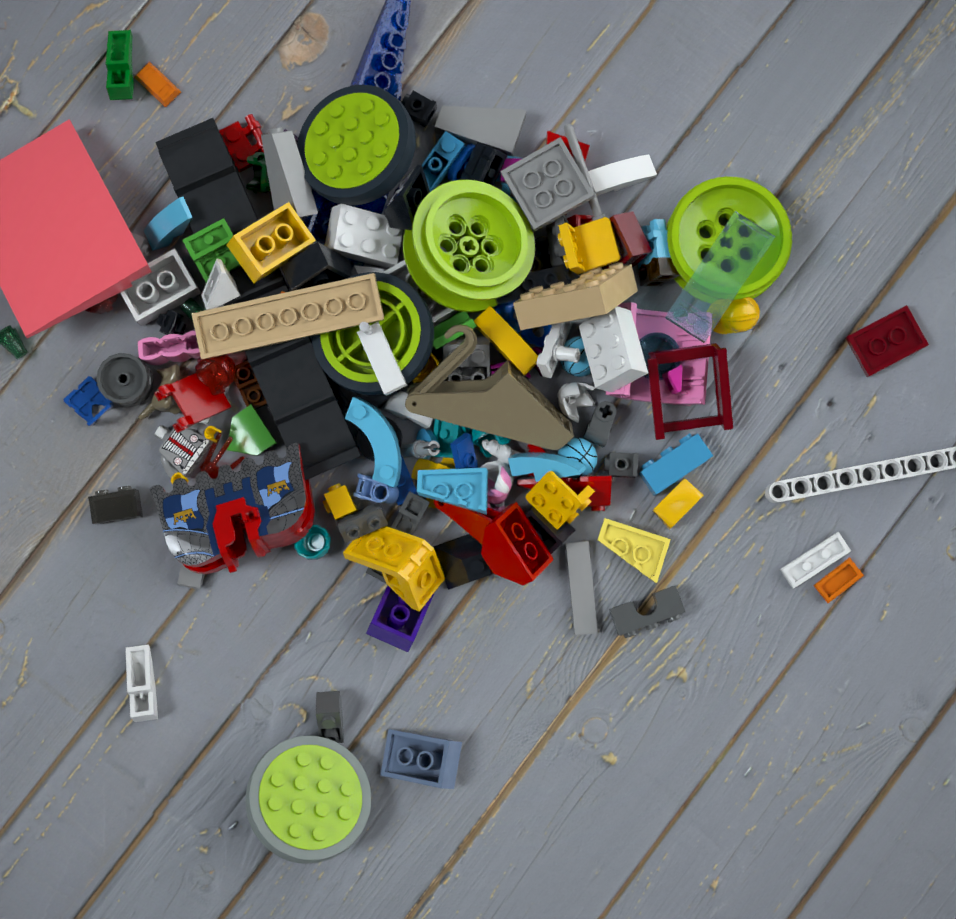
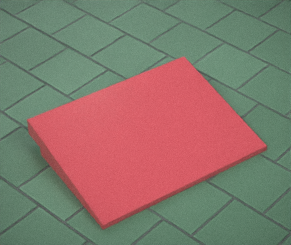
(60, 233)

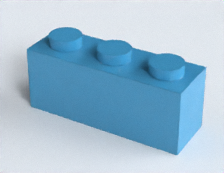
(675, 463)

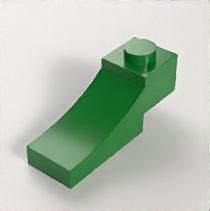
(119, 65)

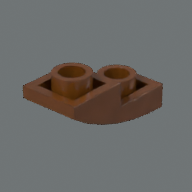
(249, 386)

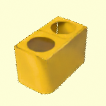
(677, 503)

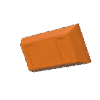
(157, 84)
(838, 580)

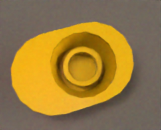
(739, 316)

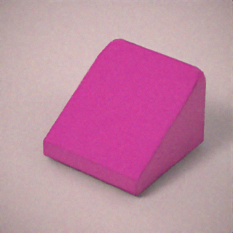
(673, 379)

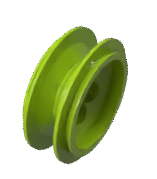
(500, 229)

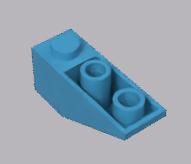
(441, 158)

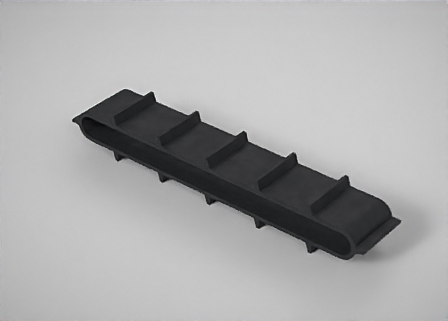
(286, 371)

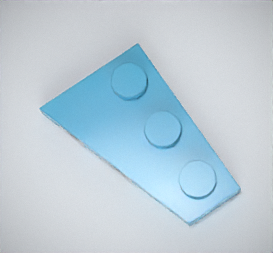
(456, 487)

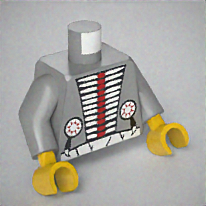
(185, 449)

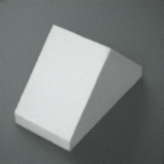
(219, 287)

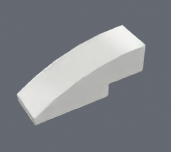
(622, 174)
(141, 683)

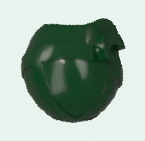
(260, 181)

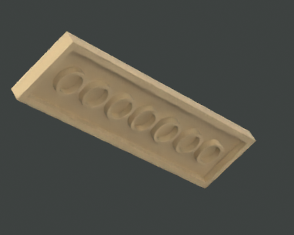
(288, 316)

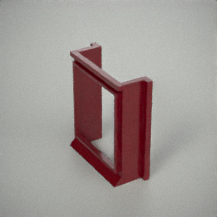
(721, 381)

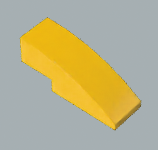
(506, 340)

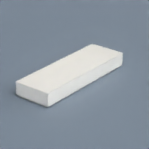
(382, 360)
(815, 560)

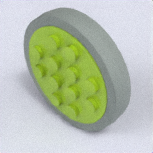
(308, 799)

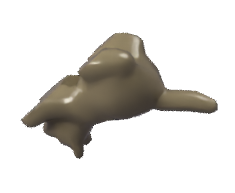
(169, 375)

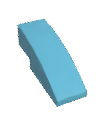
(168, 224)
(542, 463)

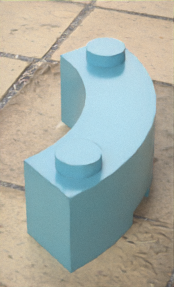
(382, 438)

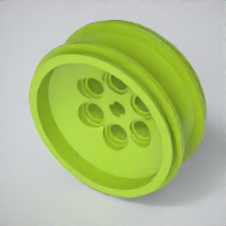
(720, 199)

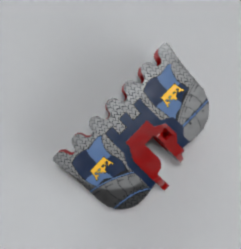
(208, 519)

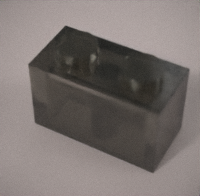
(115, 506)

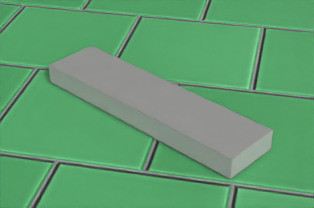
(581, 588)

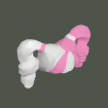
(499, 474)

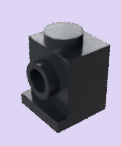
(424, 113)

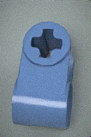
(373, 490)

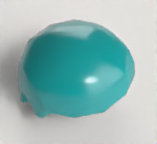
(314, 544)

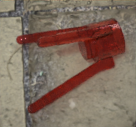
(211, 466)

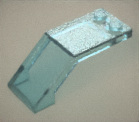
(719, 276)

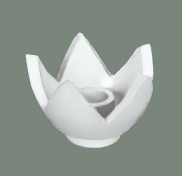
(573, 396)

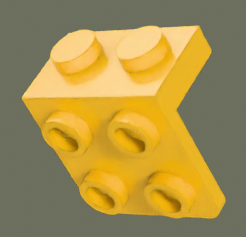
(588, 245)
(557, 500)

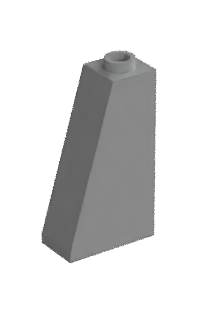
(490, 126)
(287, 172)

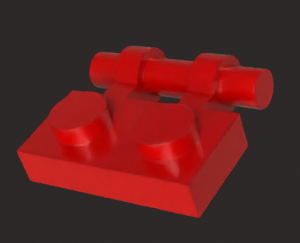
(238, 144)

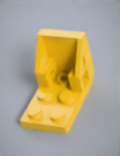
(405, 561)

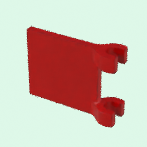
(193, 400)

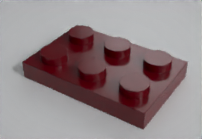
(887, 341)

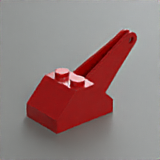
(507, 540)

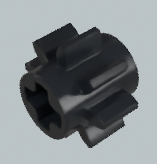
(171, 323)

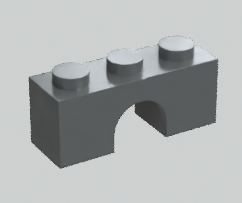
(667, 606)

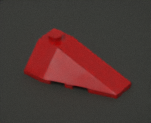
(600, 484)

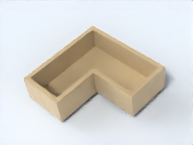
(585, 297)

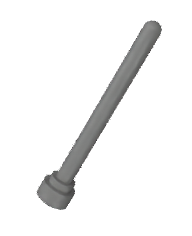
(578, 157)

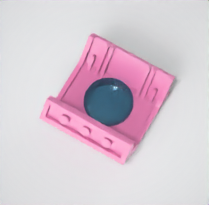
(660, 334)

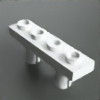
(555, 350)

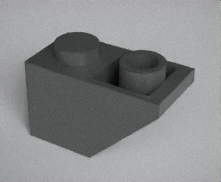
(330, 715)

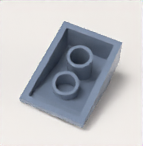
(421, 759)

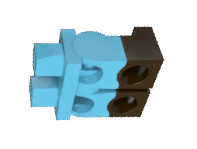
(658, 266)

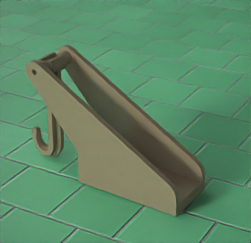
(498, 405)

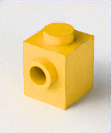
(339, 501)

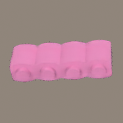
(169, 348)

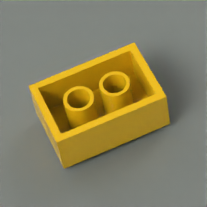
(270, 242)

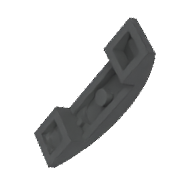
(406, 521)

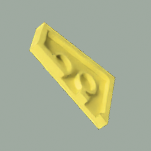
(637, 547)

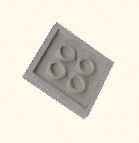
(547, 184)

